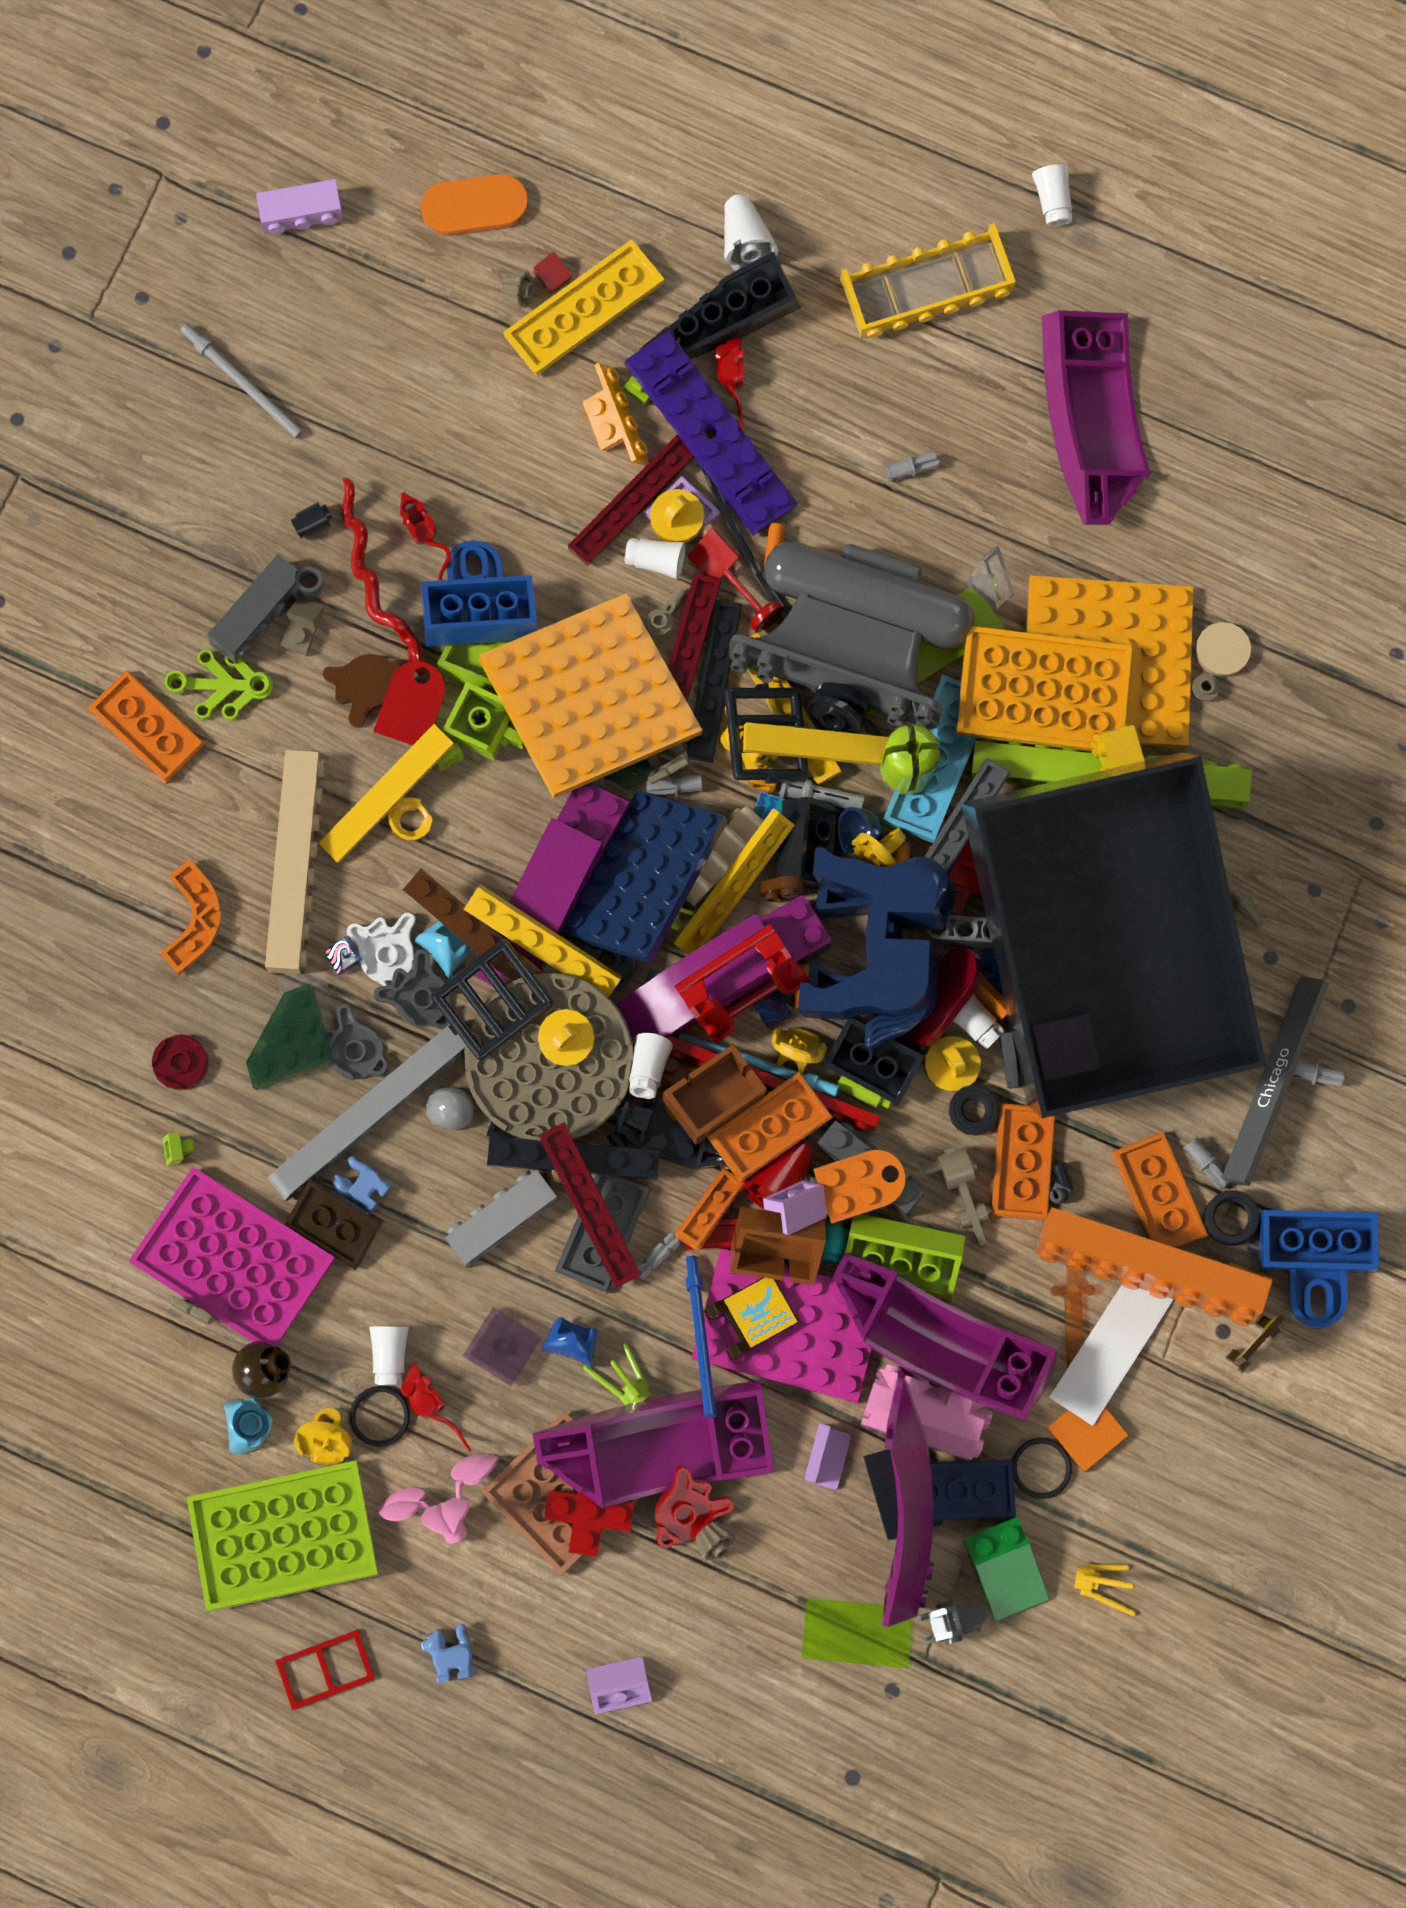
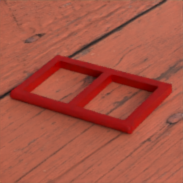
(331, 1689)

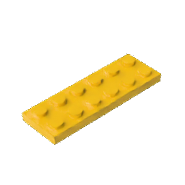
(584, 307)

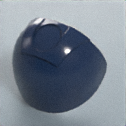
(857, 821)

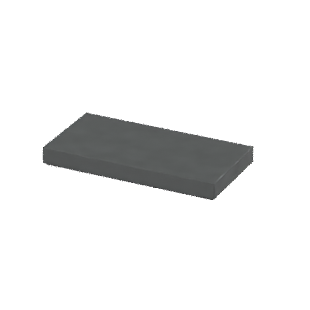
(579, 1258)

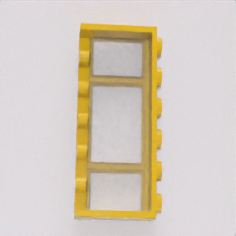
(928, 283)

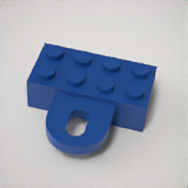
(477, 606)
(1318, 1251)

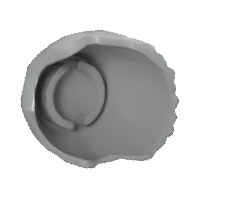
(450, 1108)

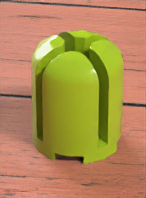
(910, 760)

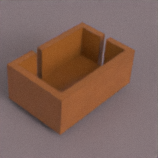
(714, 1095)
(761, 1247)

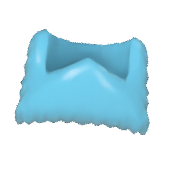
(444, 947)
(246, 1424)

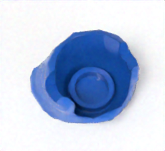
(571, 1341)

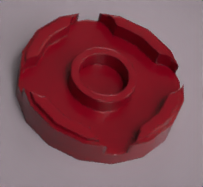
(180, 1062)

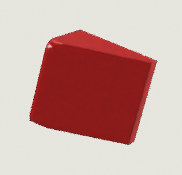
(551, 272)

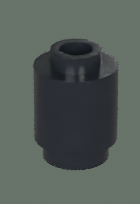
(312, 520)

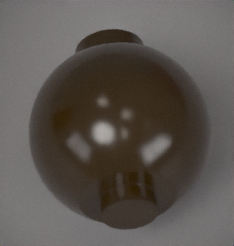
(261, 1369)

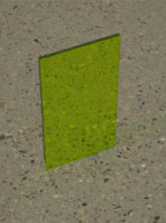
(853, 1634)

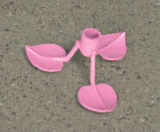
(447, 1516)

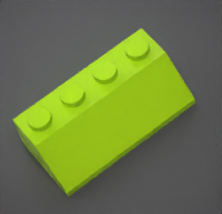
(918, 1254)

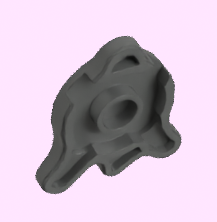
(412, 993)
(355, 1048)

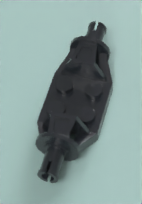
(663, 1134)

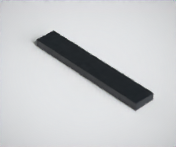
(714, 680)

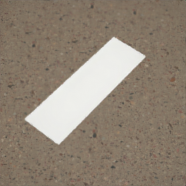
(1109, 1352)

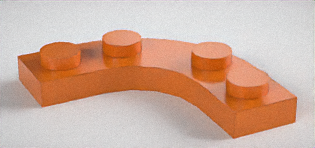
(204, 921)

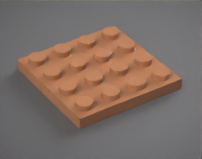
(522, 1496)

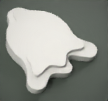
(384, 947)

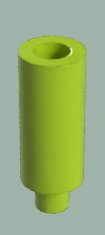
(862, 1093)

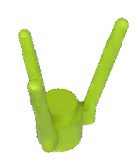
(634, 1390)

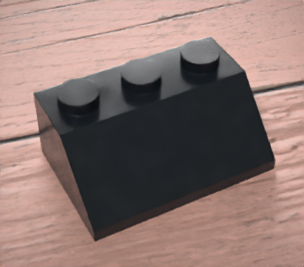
(813, 829)
(883, 1071)

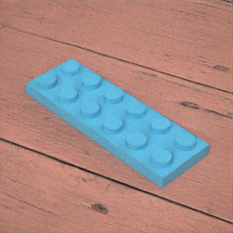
(925, 811)

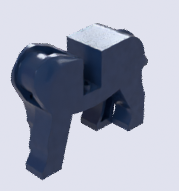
(901, 973)

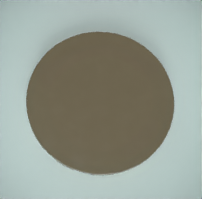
(532, 1094)

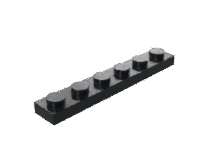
(599, 1159)

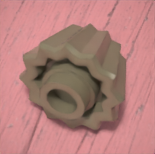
(518, 288)
(714, 1541)

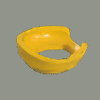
(405, 805)

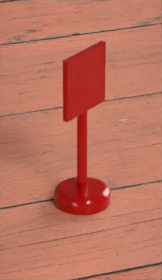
(714, 559)

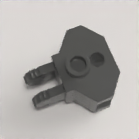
(952, 1621)

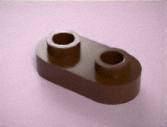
(780, 887)

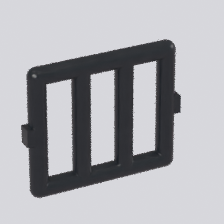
(734, 720)
(523, 1018)

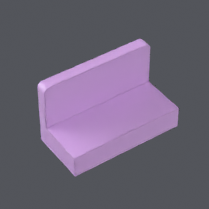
(799, 1205)
(827, 1457)
(618, 1685)

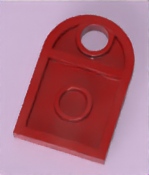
(410, 706)

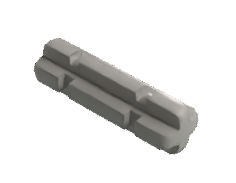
(658, 1255)

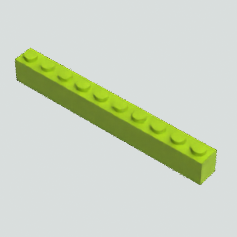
(1042, 765)

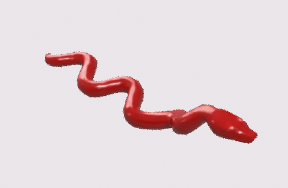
(371, 581)

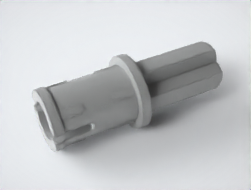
(911, 466)
(675, 785)
(1314, 1073)
(1206, 1162)

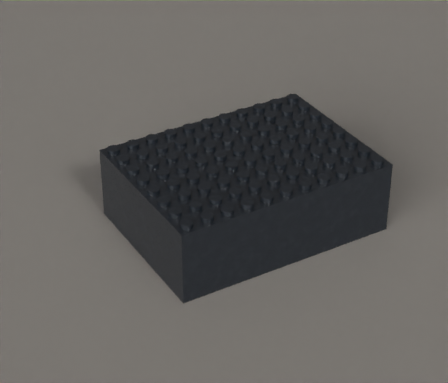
(1120, 909)

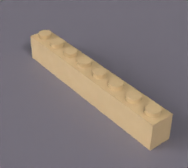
(293, 862)

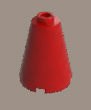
(780, 1173)

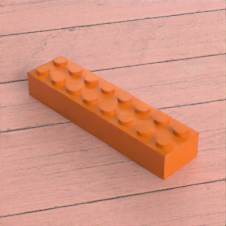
(1152, 1267)

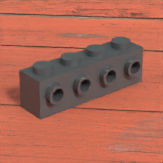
(841, 1143)

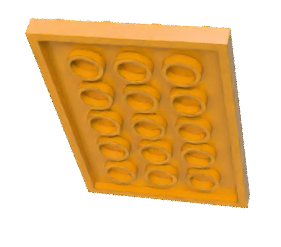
(1041, 688)

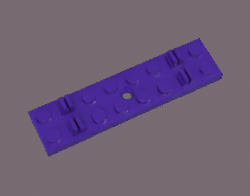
(692, 410)

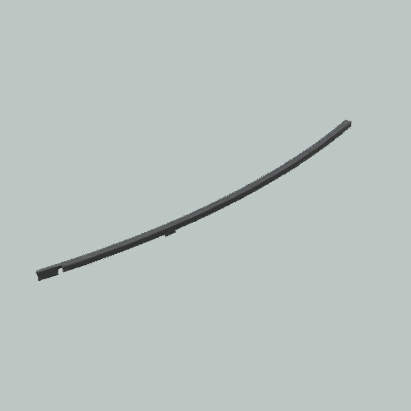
(870, 728)

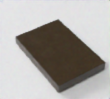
(334, 1223)

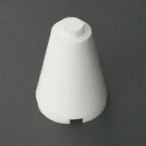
(745, 233)

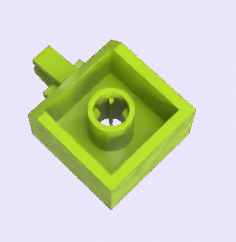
(483, 738)

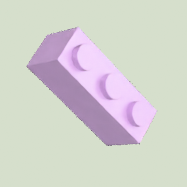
(299, 206)

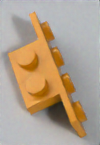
(612, 418)

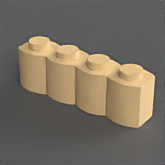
(729, 845)

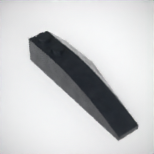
(735, 307)

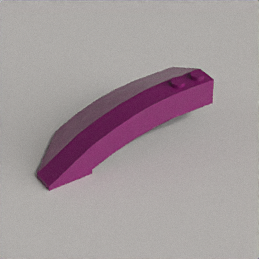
(1093, 410)
(943, 1341)
(640, 1444)

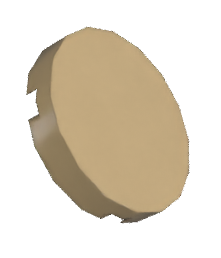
(1223, 649)

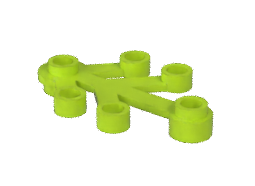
(223, 686)

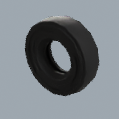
(979, 1093)

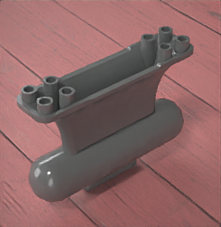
(855, 626)

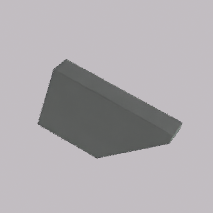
(1009, 1060)

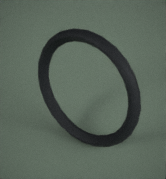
(360, 1397)
(1059, 1489)

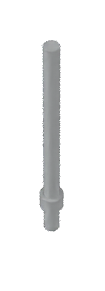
(205, 347)

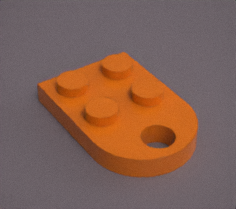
(857, 1184)

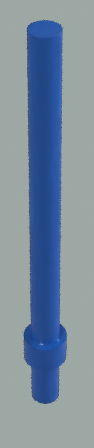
(694, 1285)

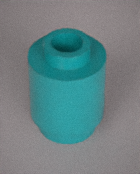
(835, 1242)

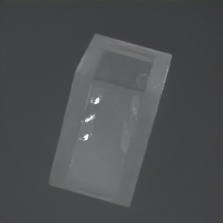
(991, 579)

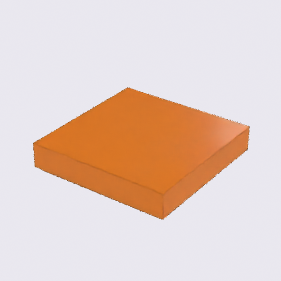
(1086, 1442)

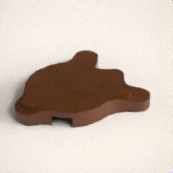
(362, 684)

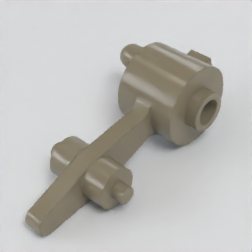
(956, 1171)

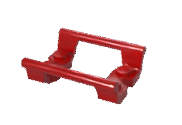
(711, 1013)

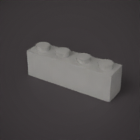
(500, 1218)

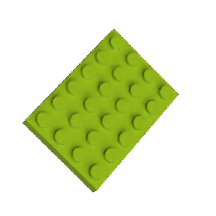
(282, 1536)

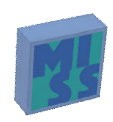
(766, 803)

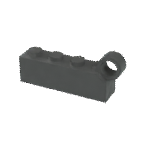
(260, 605)

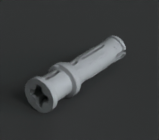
(834, 797)

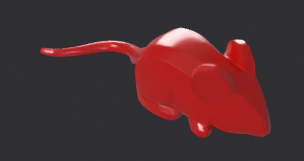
(731, 369)
(421, 526)
(425, 1400)

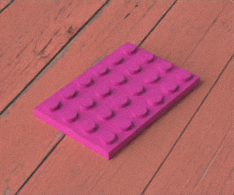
(231, 1259)
(815, 1355)

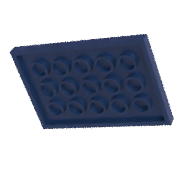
(644, 876)

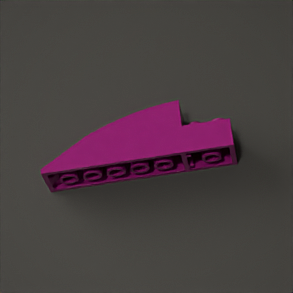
(566, 860)
(659, 1006)

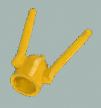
(1088, 1579)

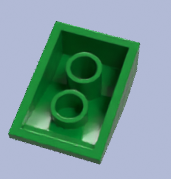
(1006, 1568)

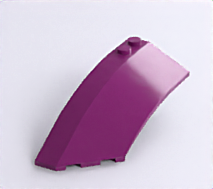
(915, 1508)

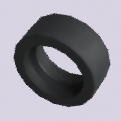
(1231, 1196)

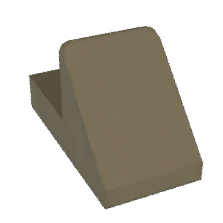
(302, 625)

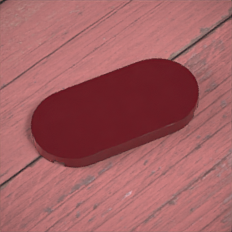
(957, 983)

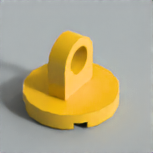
(677, 516)
(875, 852)
(566, 1037)
(797, 1046)
(952, 1063)
(322, 1440)

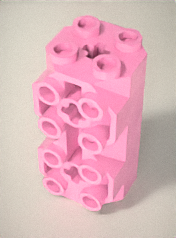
(948, 1420)

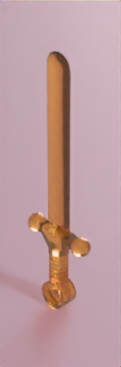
(1073, 1311)

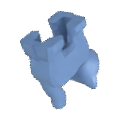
(364, 1187)
(445, 1658)

